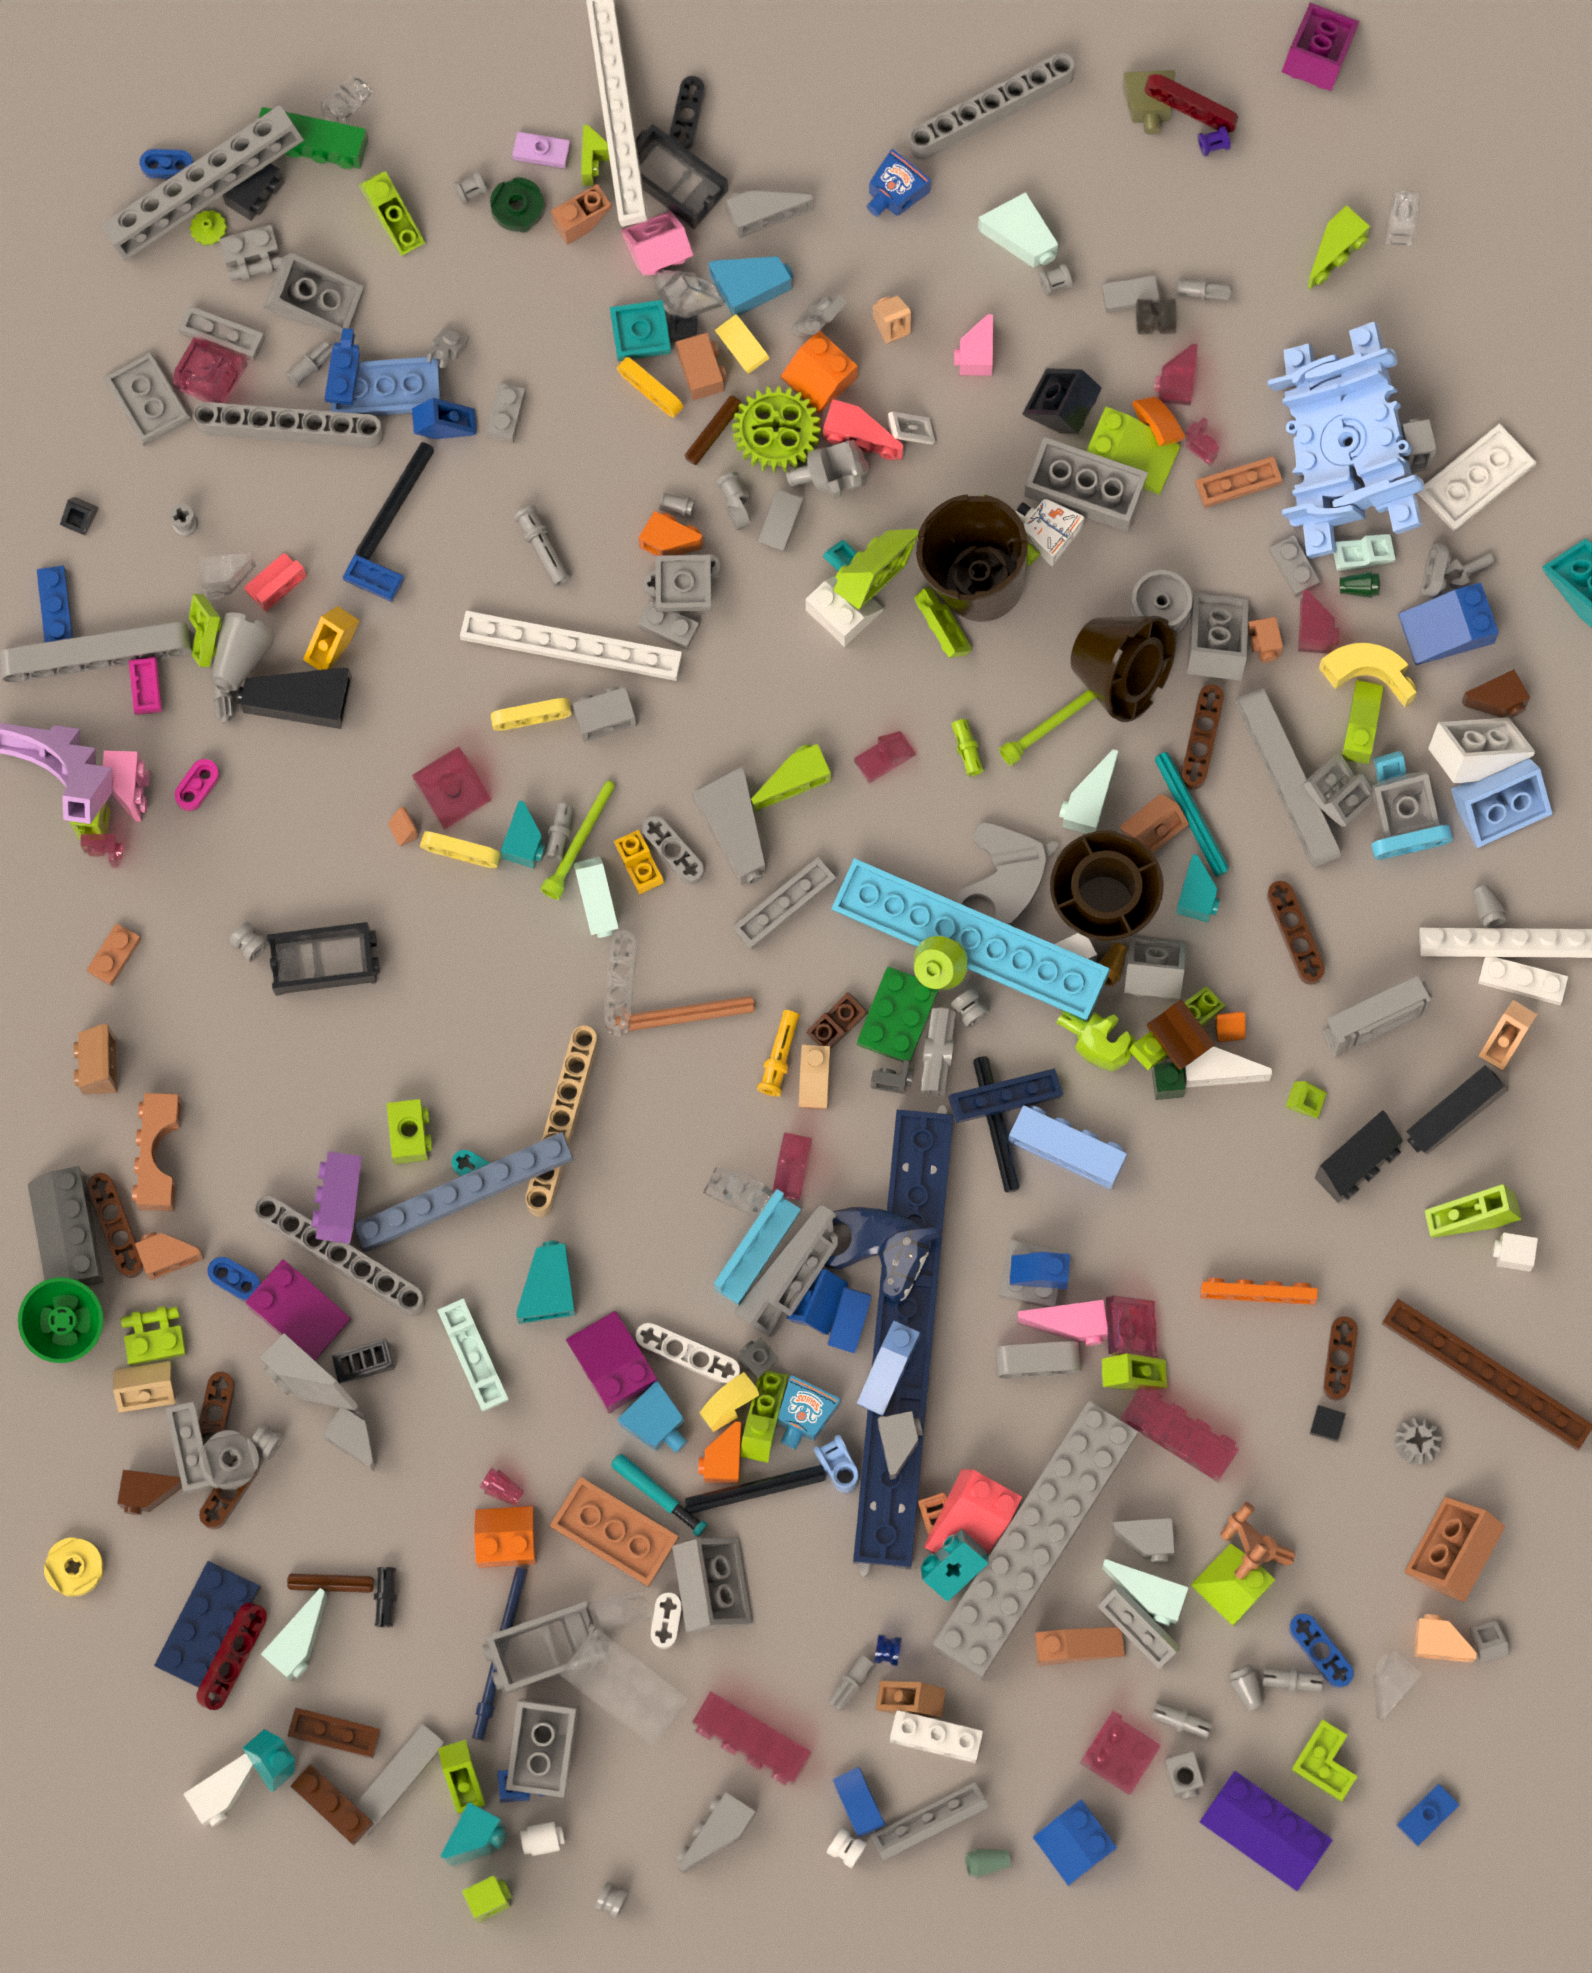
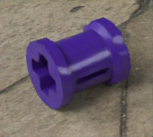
(1214, 141)

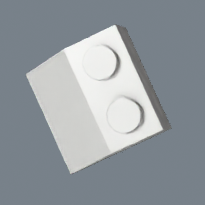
(837, 614)

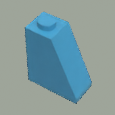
(750, 281)

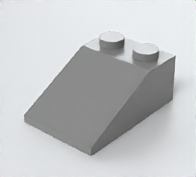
(312, 295)
(1218, 637)
(301, 1375)
(542, 1747)

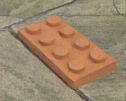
(614, 1532)

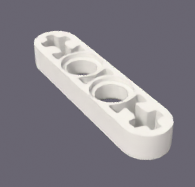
(690, 1348)

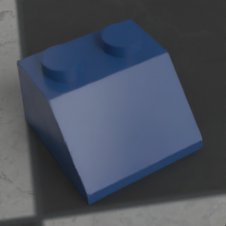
(1074, 1842)

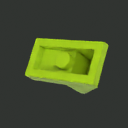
(593, 150)

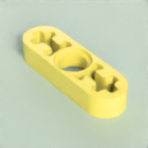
(531, 714)
(460, 849)

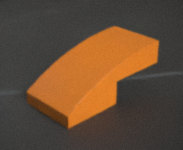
(1160, 419)

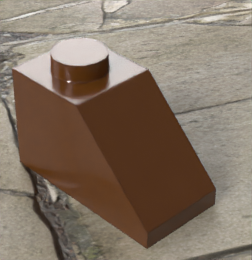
(1499, 696)
(145, 1491)

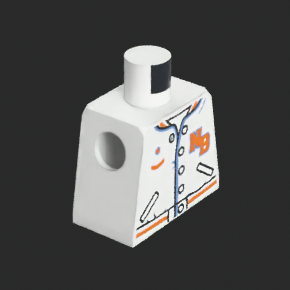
(1050, 528)

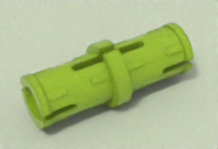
(967, 747)

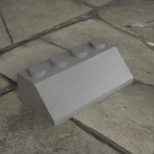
(1086, 484)

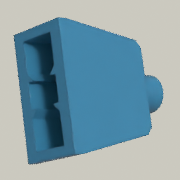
(654, 1420)

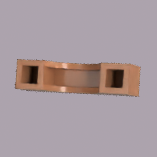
(159, 1117)

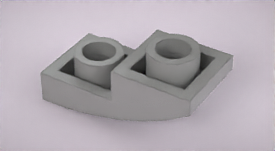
(780, 519)

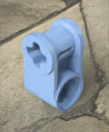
(835, 1460)

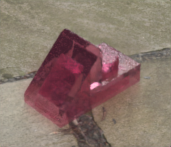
(884, 756)

